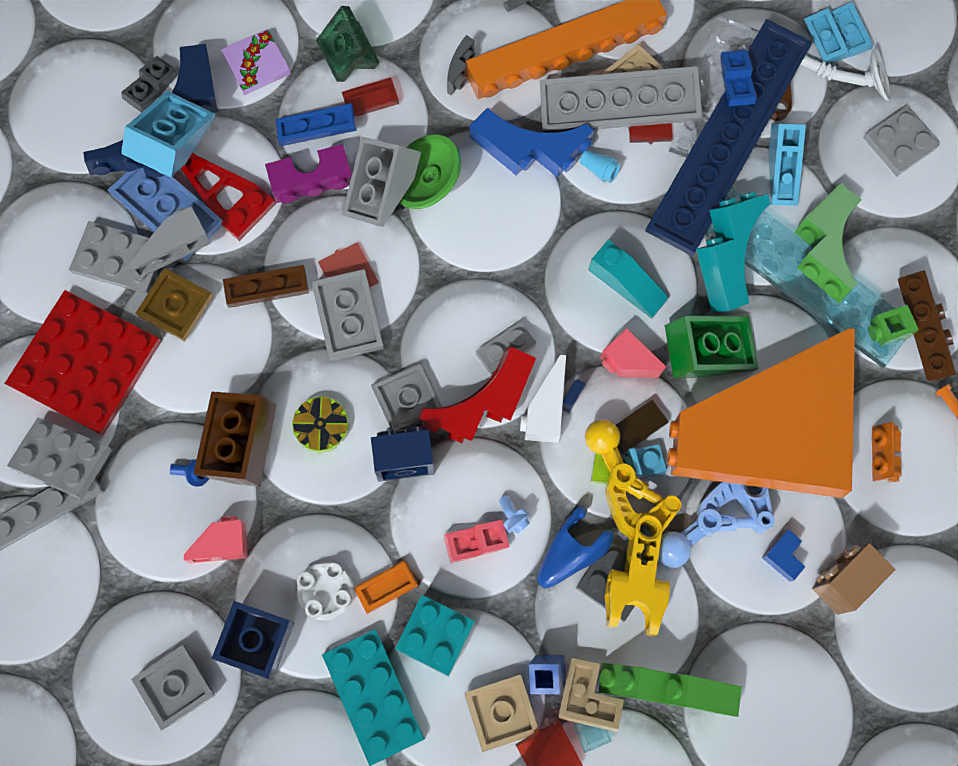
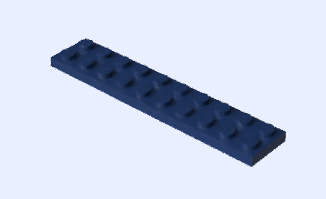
(727, 142)

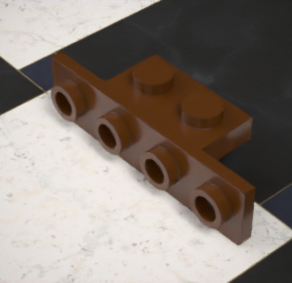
(931, 337)

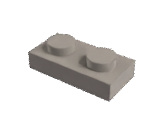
(515, 337)

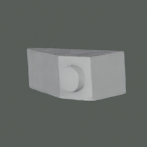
(172, 240)

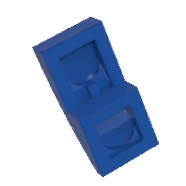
(737, 78)

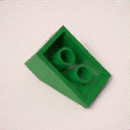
(710, 346)

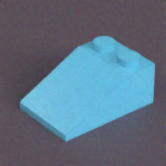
(166, 133)

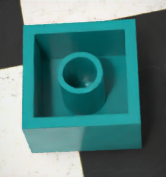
(435, 635)

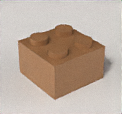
(853, 578)

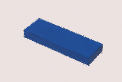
(316, 124)

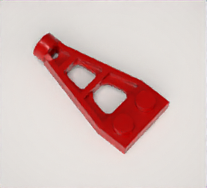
(245, 212)

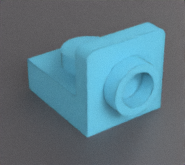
(646, 461)

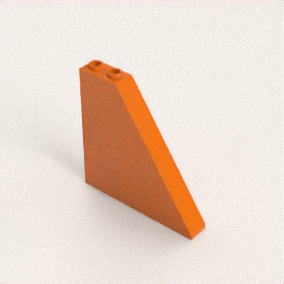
(778, 427)

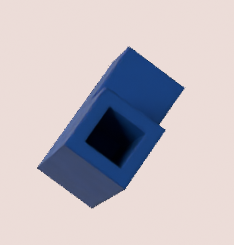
(781, 556)

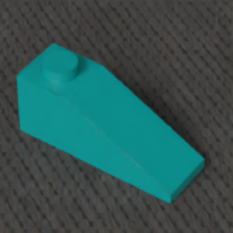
(627, 278)

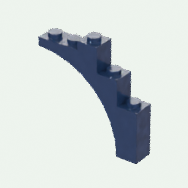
(192, 84)

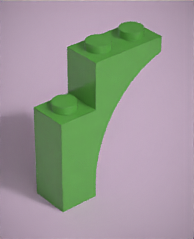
(824, 233)
(670, 689)

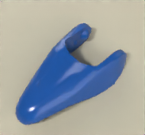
(567, 555)

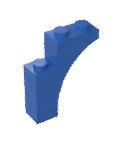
(520, 147)

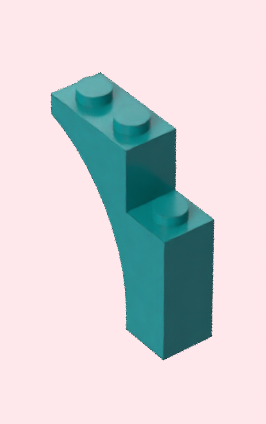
(724, 256)

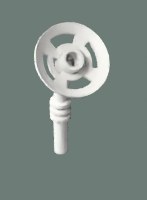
(875, 77)

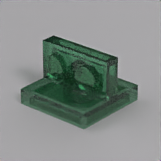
(346, 45)

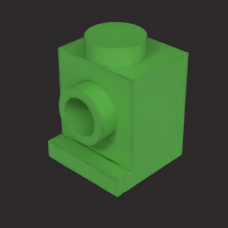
(898, 321)

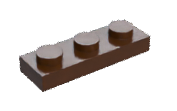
(265, 286)

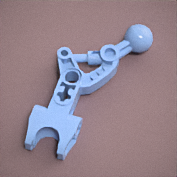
(676, 547)

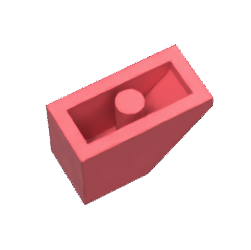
(631, 358)
(220, 542)

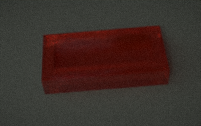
(371, 97)

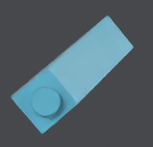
(785, 162)

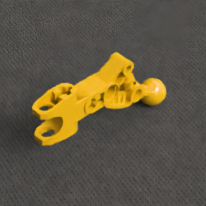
(638, 582)

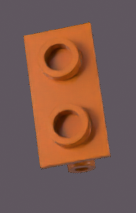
(886, 441)

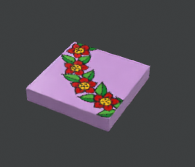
(256, 61)

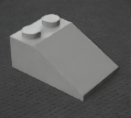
(379, 180)

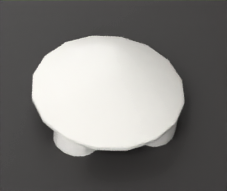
(324, 590)

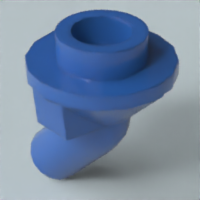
(187, 471)

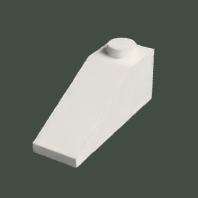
(545, 409)

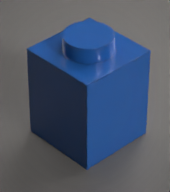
(547, 674)

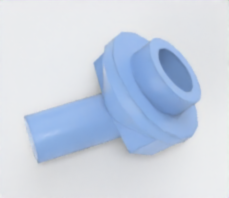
(516, 519)

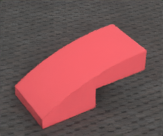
(476, 541)

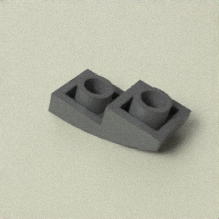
(457, 70)
(152, 82)

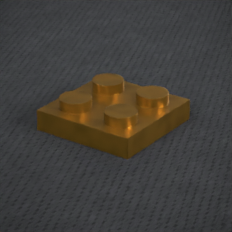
(174, 304)

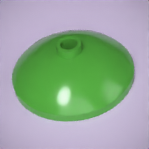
(435, 173)

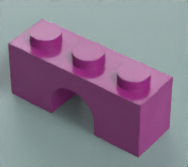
(290, 184)

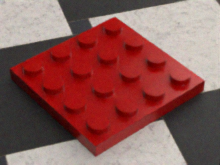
(83, 362)

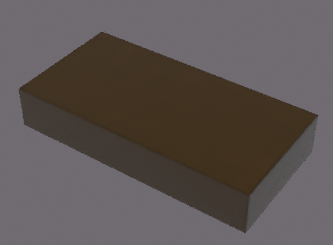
(640, 426)

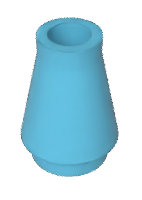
(600, 165)

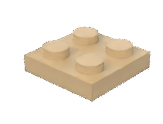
(501, 713)

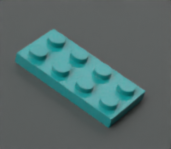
(373, 697)

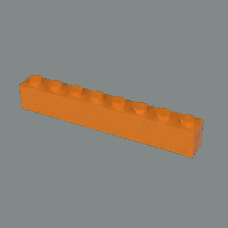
(564, 45)

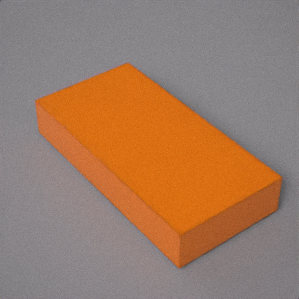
(386, 587)

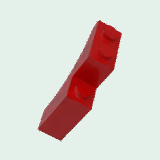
(497, 397)

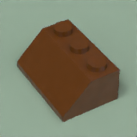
(235, 438)

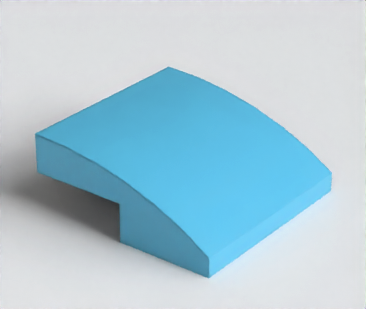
(838, 33)

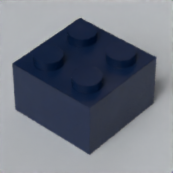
(402, 454)
(253, 640)

